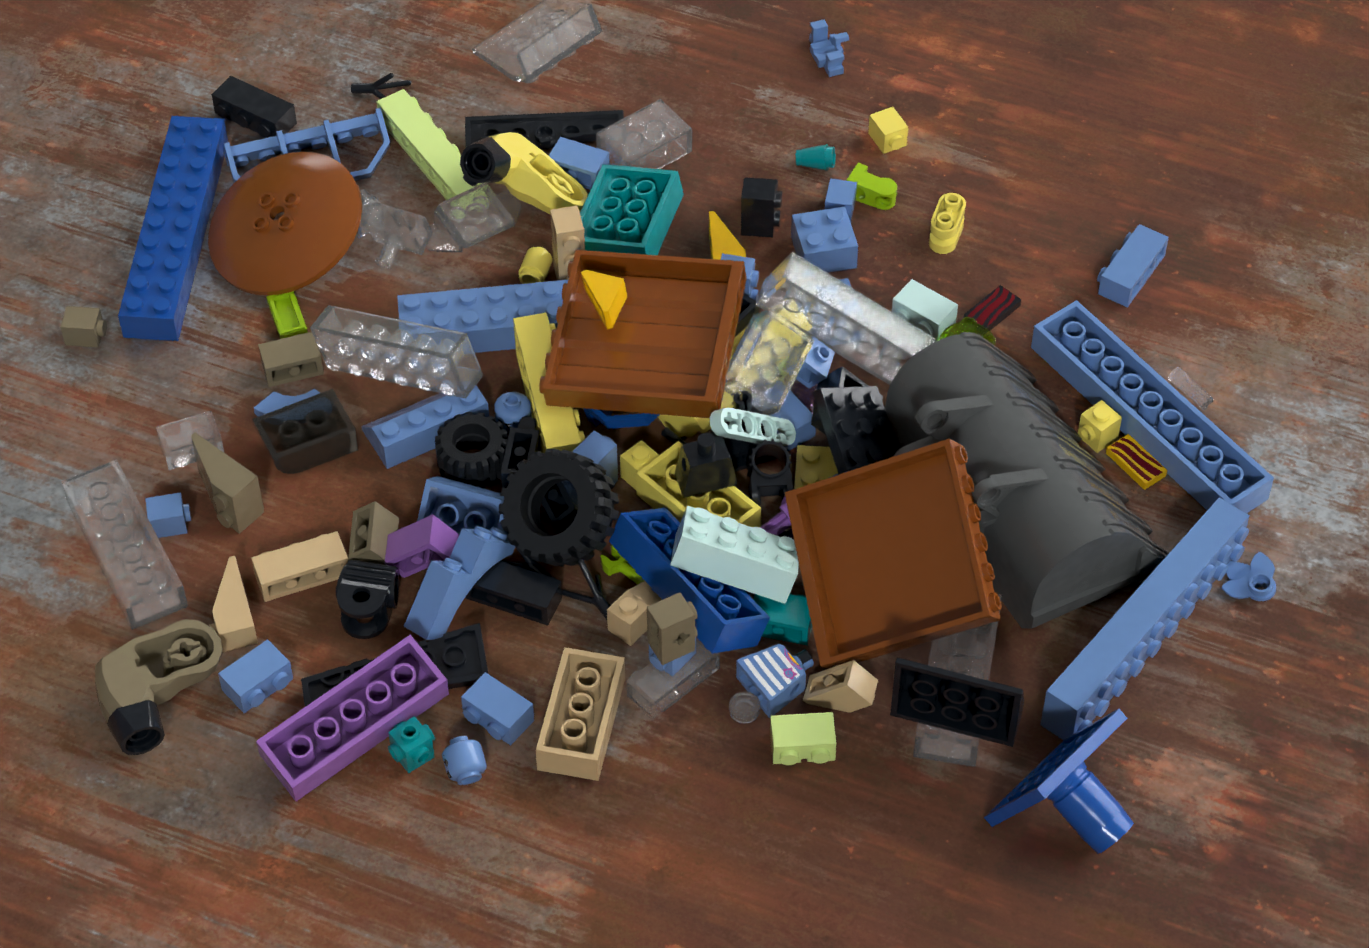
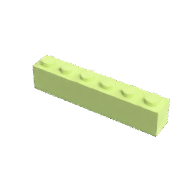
(424, 143)

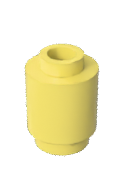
(535, 265)

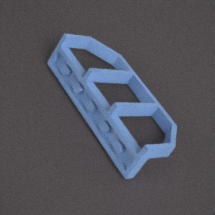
(314, 137)

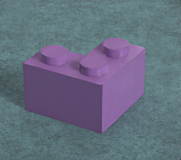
(418, 544)

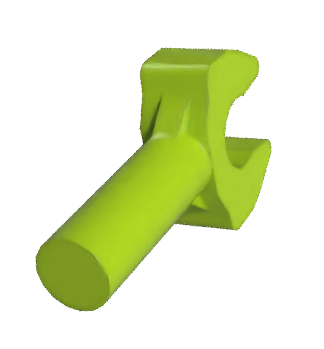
(621, 565)

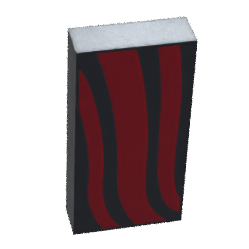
(994, 307)

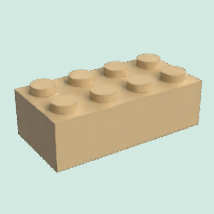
(580, 714)

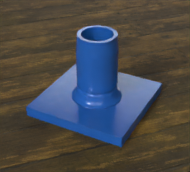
(1073, 788)

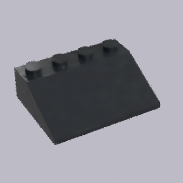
(956, 702)

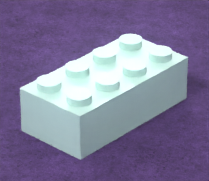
(735, 554)

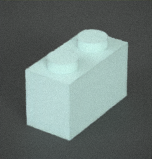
(925, 309)

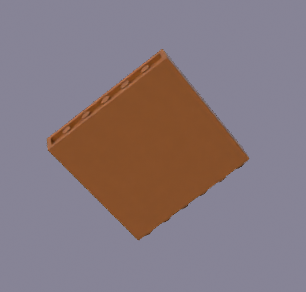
(892, 554)

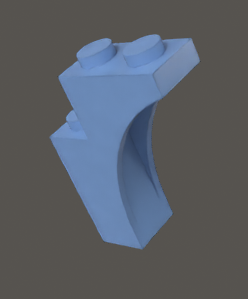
(451, 580)

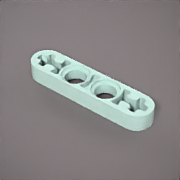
(753, 426)

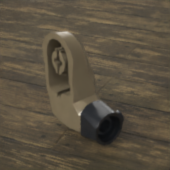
(150, 673)

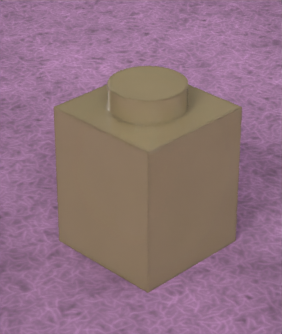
(83, 326)

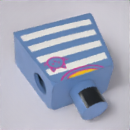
(774, 676)

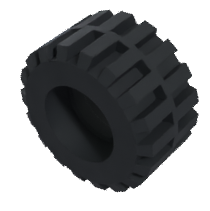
(471, 433)

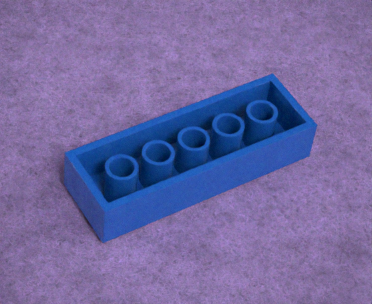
(726, 614)

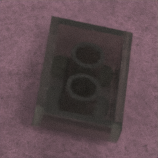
(307, 433)

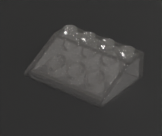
(539, 39)

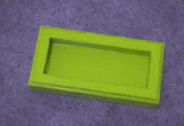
(286, 315)

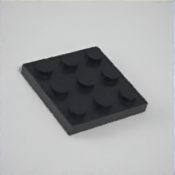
(855, 426)

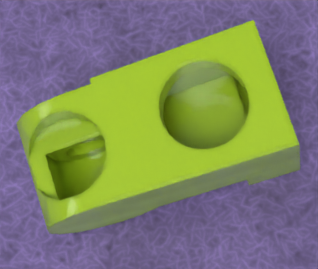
(873, 189)

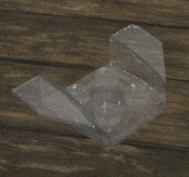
(472, 218)

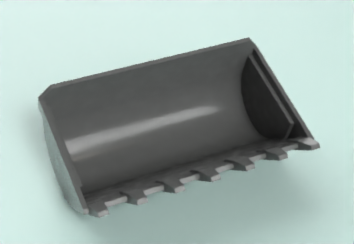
(1044, 507)

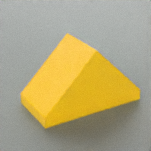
(606, 294)

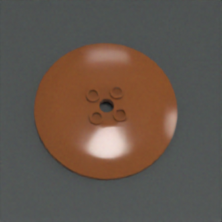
(305, 243)

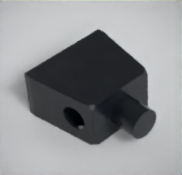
(704, 466)

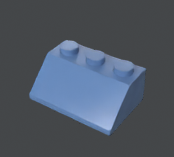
(461, 504)

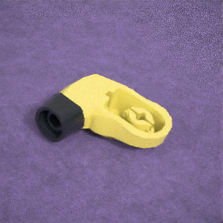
(523, 170)

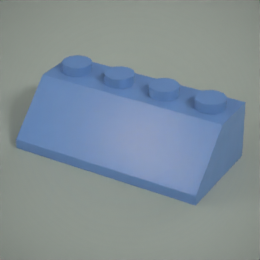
(414, 428)

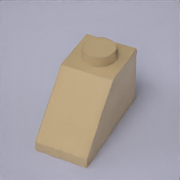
(841, 688)

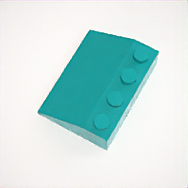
(630, 209)

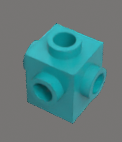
(411, 744)

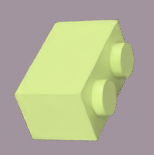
(803, 737)

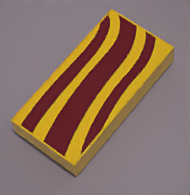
(1136, 461)

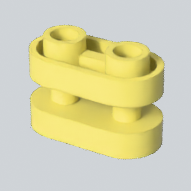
(947, 223)

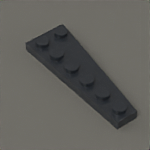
(542, 128)
(456, 654)

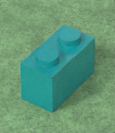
(787, 621)

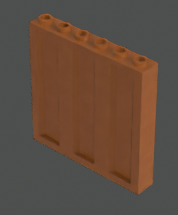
(667, 342)

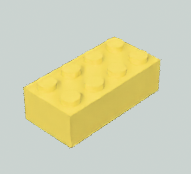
(660, 489)

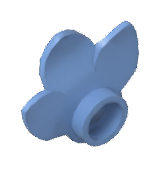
(1246, 578)

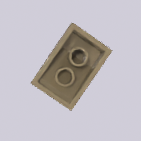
(229, 485)

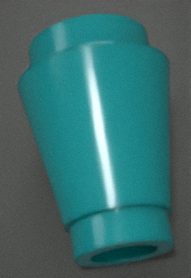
(817, 157)

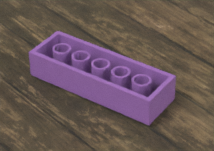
(352, 717)

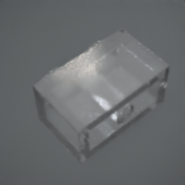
(177, 442)

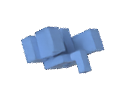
(827, 52)

